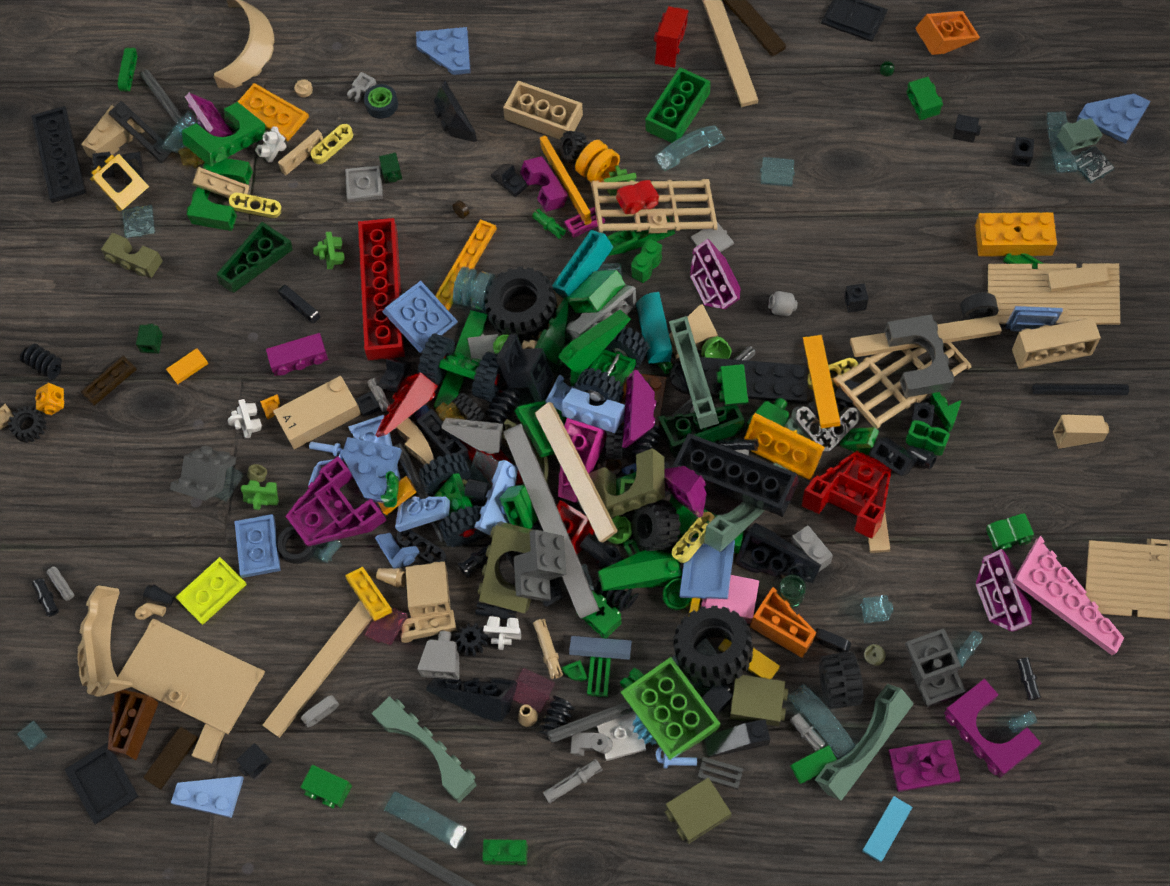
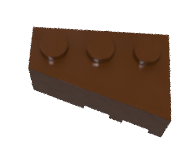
(130, 722)

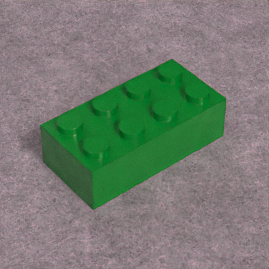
(677, 105)

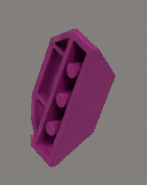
(713, 277)
(638, 408)
(686, 488)
(1002, 599)

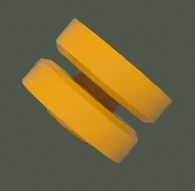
(597, 161)

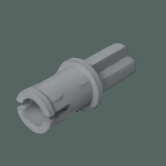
(807, 732)

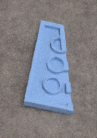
(366, 431)
(493, 511)

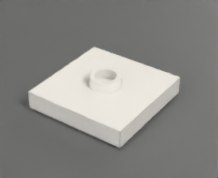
(622, 736)

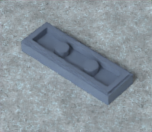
(600, 647)

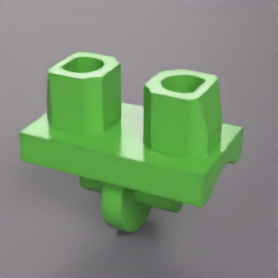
(620, 177)
(327, 250)
(259, 495)

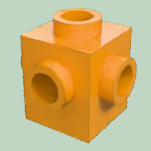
(49, 399)

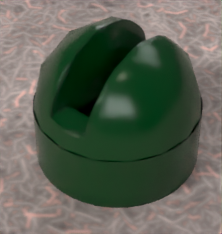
(887, 68)

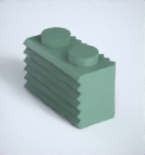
(1079, 134)

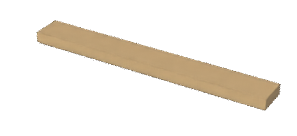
(730, 52)
(948, 332)
(576, 472)
(318, 670)

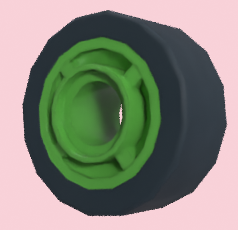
(381, 101)

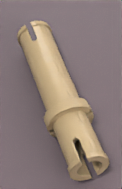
(550, 656)

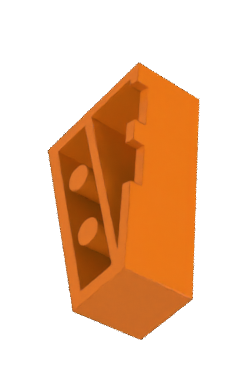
(782, 624)

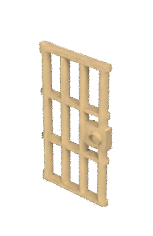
(657, 217)
(892, 389)

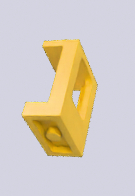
(130, 192)

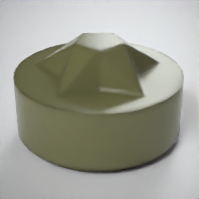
(257, 473)
(874, 654)

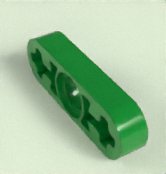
(127, 69)

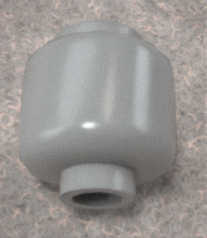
(782, 303)

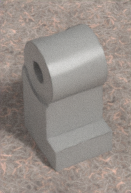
(590, 742)

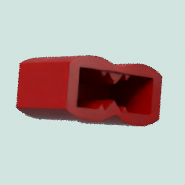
(637, 197)

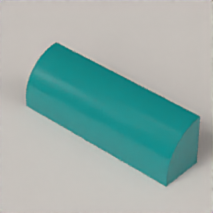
(583, 263)
(654, 328)

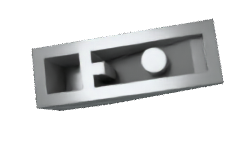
(480, 435)

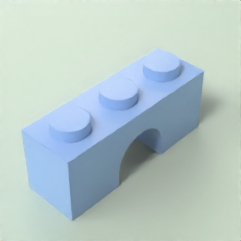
(606, 416)

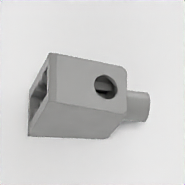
(440, 658)

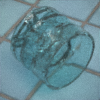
(471, 287)

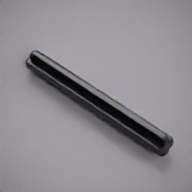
(1079, 389)

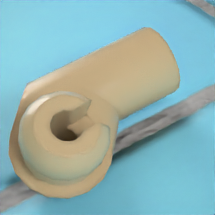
(149, 609)

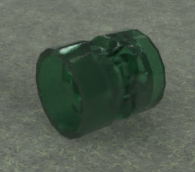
(792, 590)

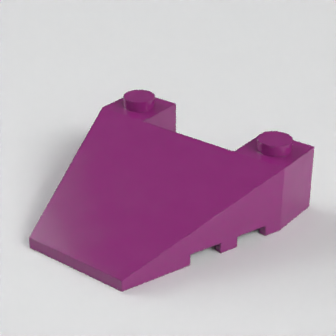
(325, 512)

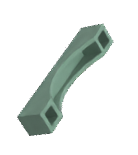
(693, 372)
(727, 527)
(888, 712)
(396, 720)

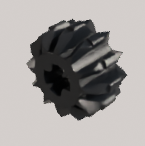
(464, 645)

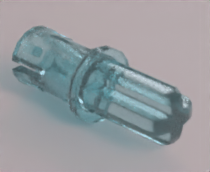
(967, 649)

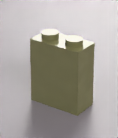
(758, 700)
(697, 811)

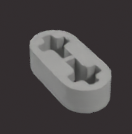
(319, 711)

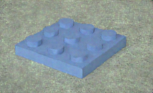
(419, 315)

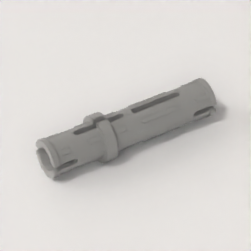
(567, 784)

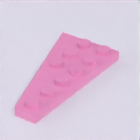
(1062, 594)

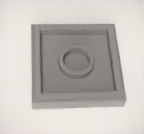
(364, 183)

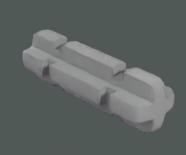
(378, 394)
(60, 583)

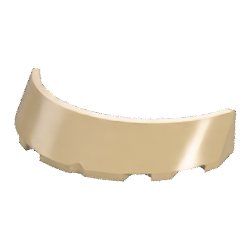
(256, 52)
(94, 650)

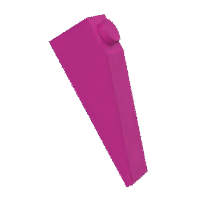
(589, 445)

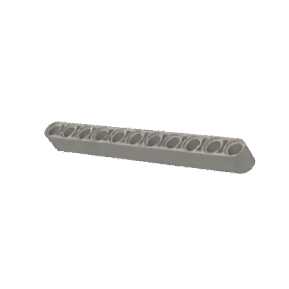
(550, 518)

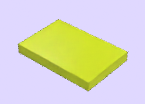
(211, 590)

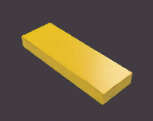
(368, 593)
(760, 664)

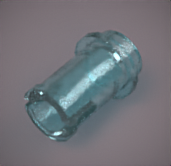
(329, 550)
(1022, 721)

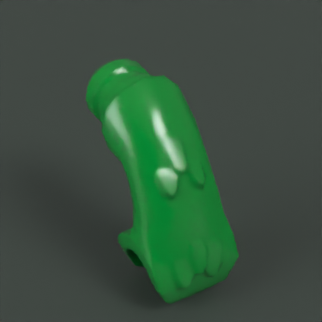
(391, 494)

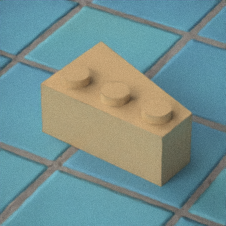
(108, 135)

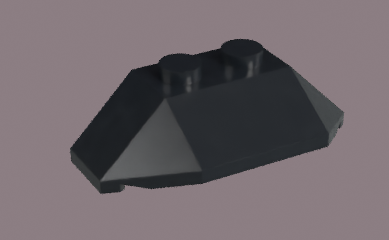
(452, 115)

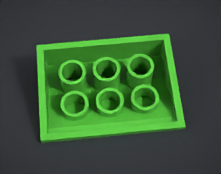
(671, 709)

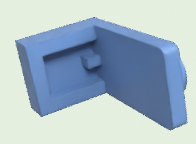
(396, 556)

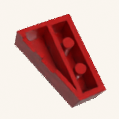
(669, 34)

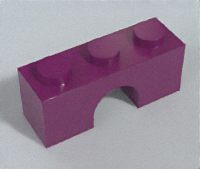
(538, 172)

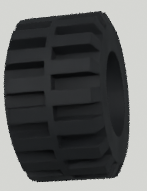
(656, 526)

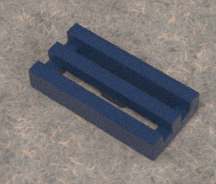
(629, 470)

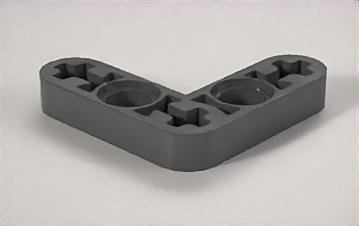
(825, 433)

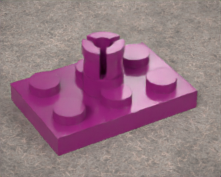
(208, 116)
(924, 765)

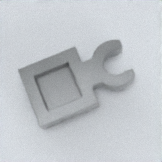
(360, 86)

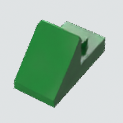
(946, 413)
(860, 439)

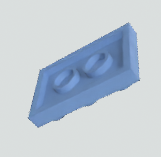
(257, 546)

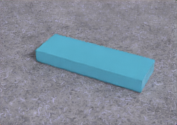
(887, 829)

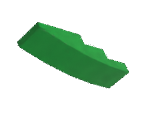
(629, 240)

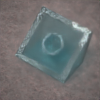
(174, 139)

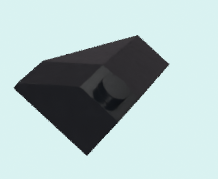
(772, 554)
(483, 698)

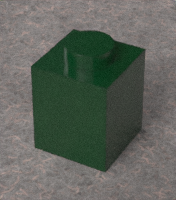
(390, 168)
(149, 338)

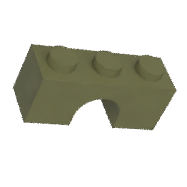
(143, 262)

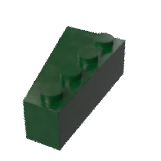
(253, 257)
(678, 426)

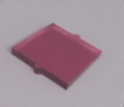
(387, 627)
(533, 690)

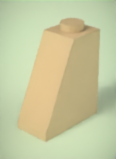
(701, 329)
(1080, 430)

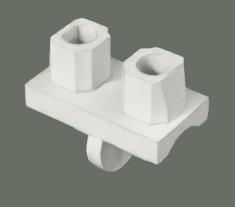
(272, 144)
(244, 411)
(502, 635)

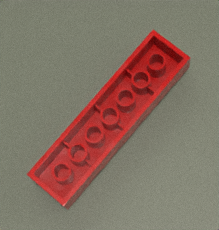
(380, 287)

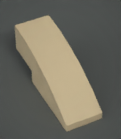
(416, 442)

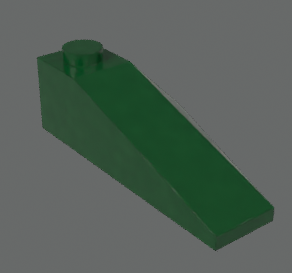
(554, 338)

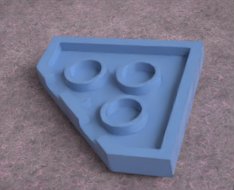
(446, 48)
(1117, 115)
(370, 464)

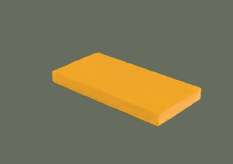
(273, 111)
(785, 446)

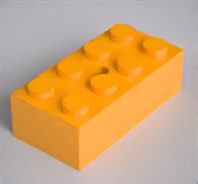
(1015, 234)

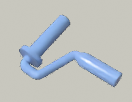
(335, 449)
(680, 761)

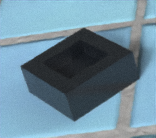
(367, 404)

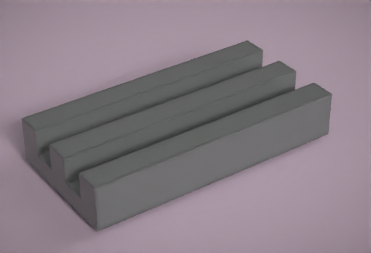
(718, 772)

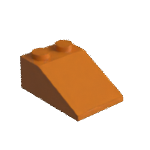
(946, 31)

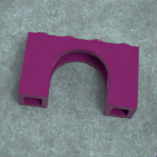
(999, 757)

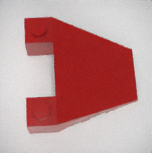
(856, 486)

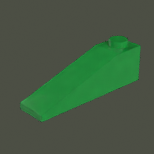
(641, 571)

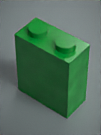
(596, 291)

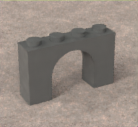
(922, 332)

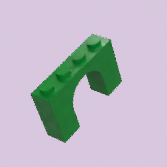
(215, 149)
(213, 215)

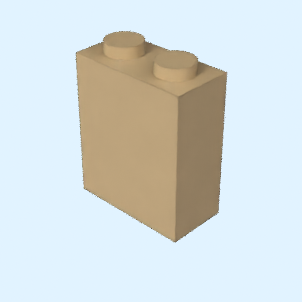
(428, 589)

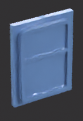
(1032, 317)
(707, 573)

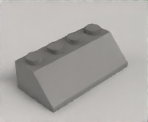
(623, 300)

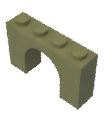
(646, 489)
(495, 588)

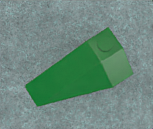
(588, 346)

